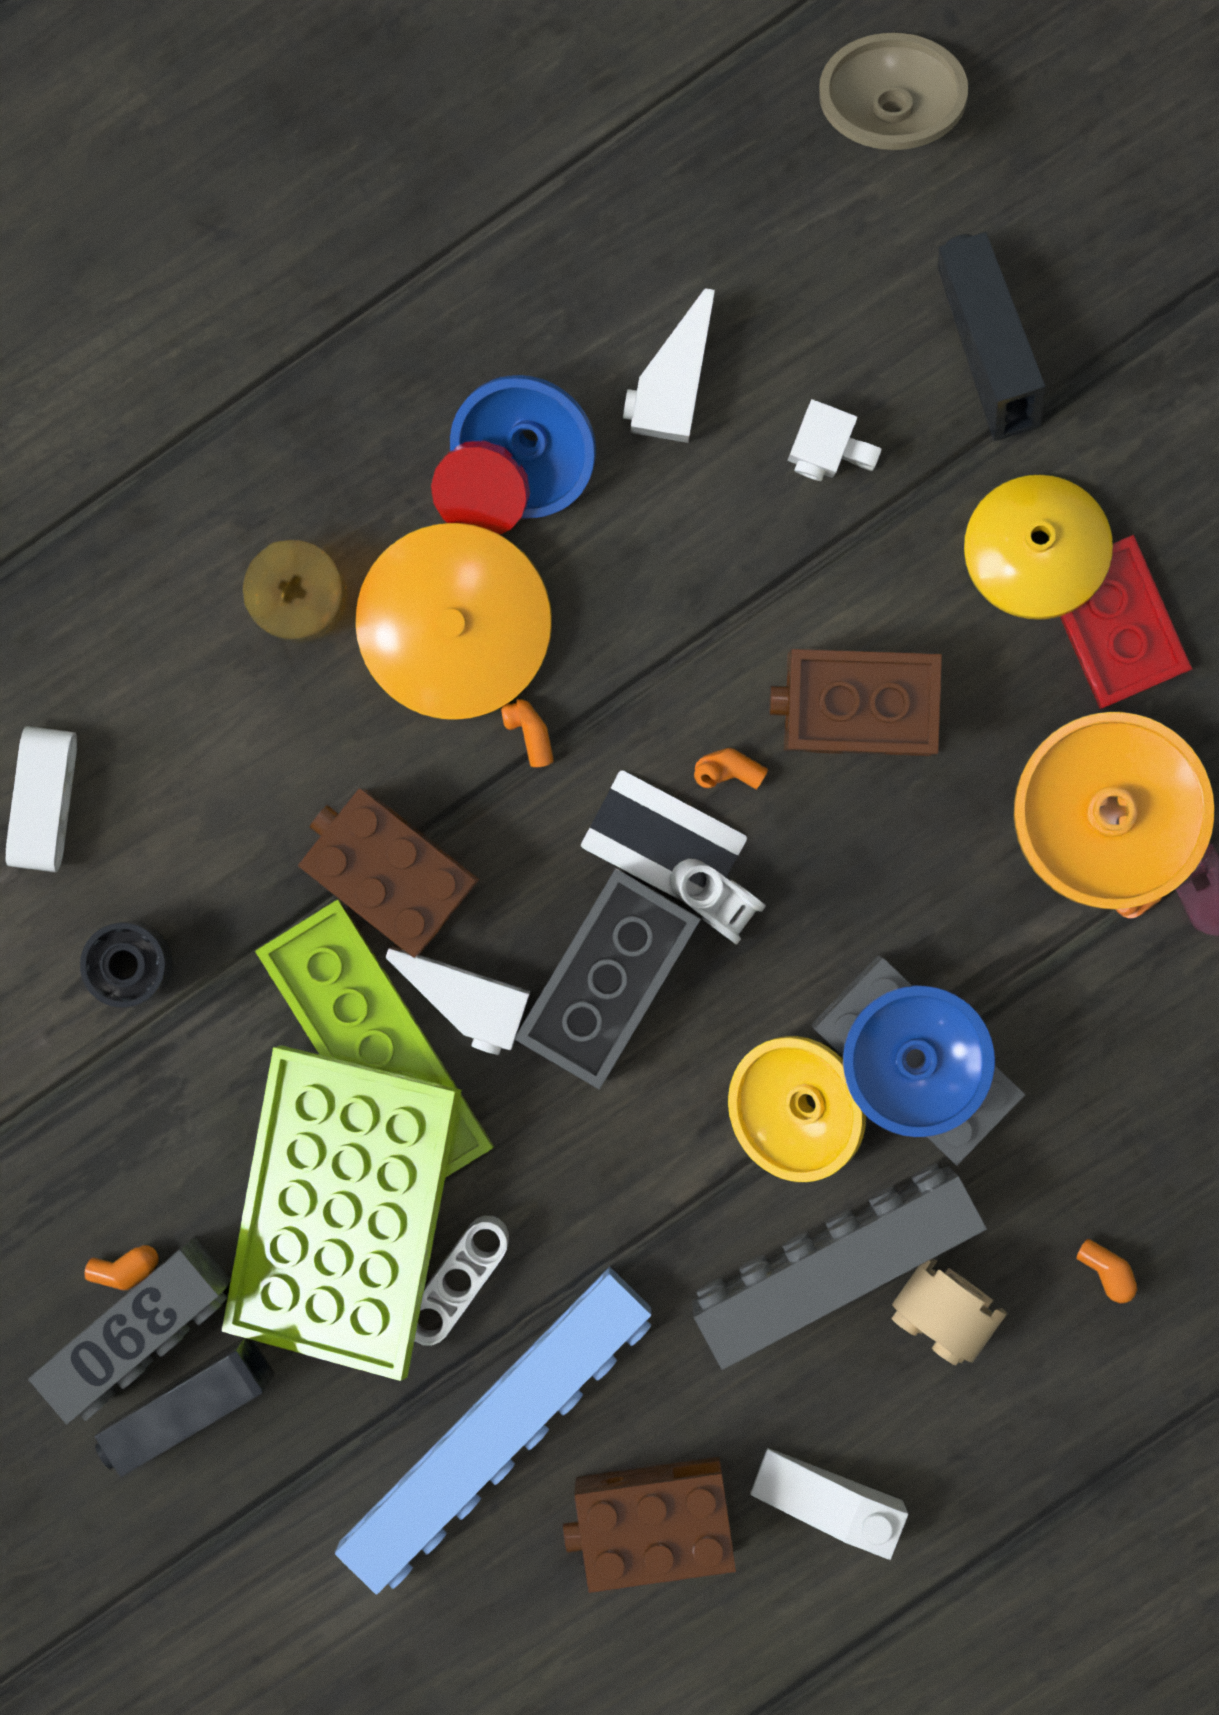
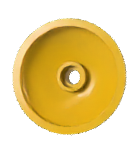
(1032, 577)
(776, 1121)

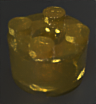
(286, 564)

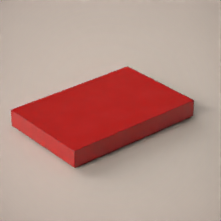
(1125, 631)

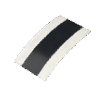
(654, 832)

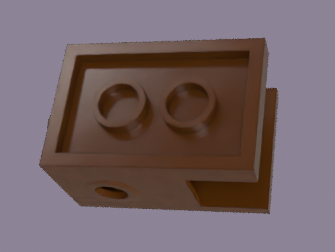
(860, 702)
(386, 870)
(651, 1525)

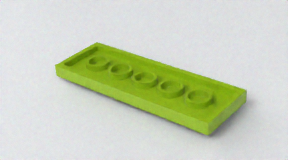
(357, 1012)

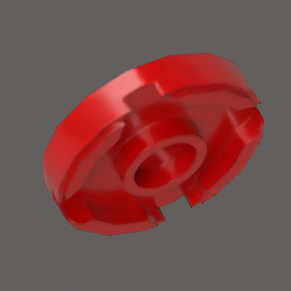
(480, 487)

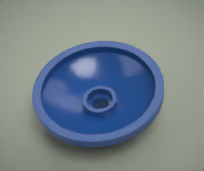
(566, 446)
(947, 1083)

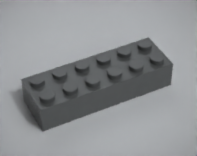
(836, 1264)

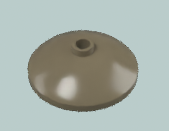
(893, 91)

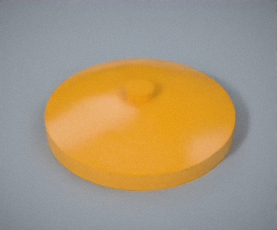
(453, 621)
(1114, 810)

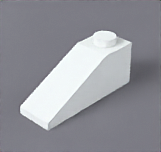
(670, 382)
(471, 1002)
(831, 1503)

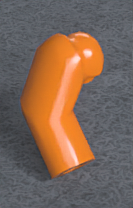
(534, 730)
(727, 765)
(1113, 1271)

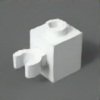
(827, 440)

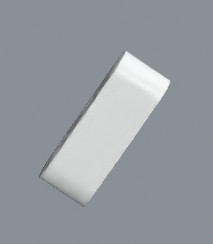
(41, 799)
(476, 1263)

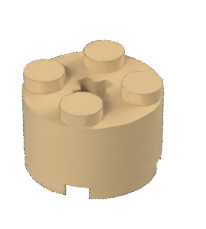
(948, 1312)

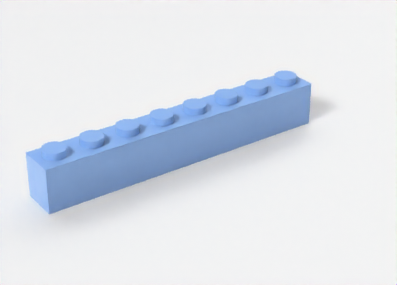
(493, 1431)

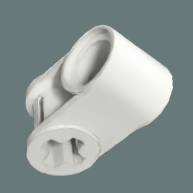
(721, 902)

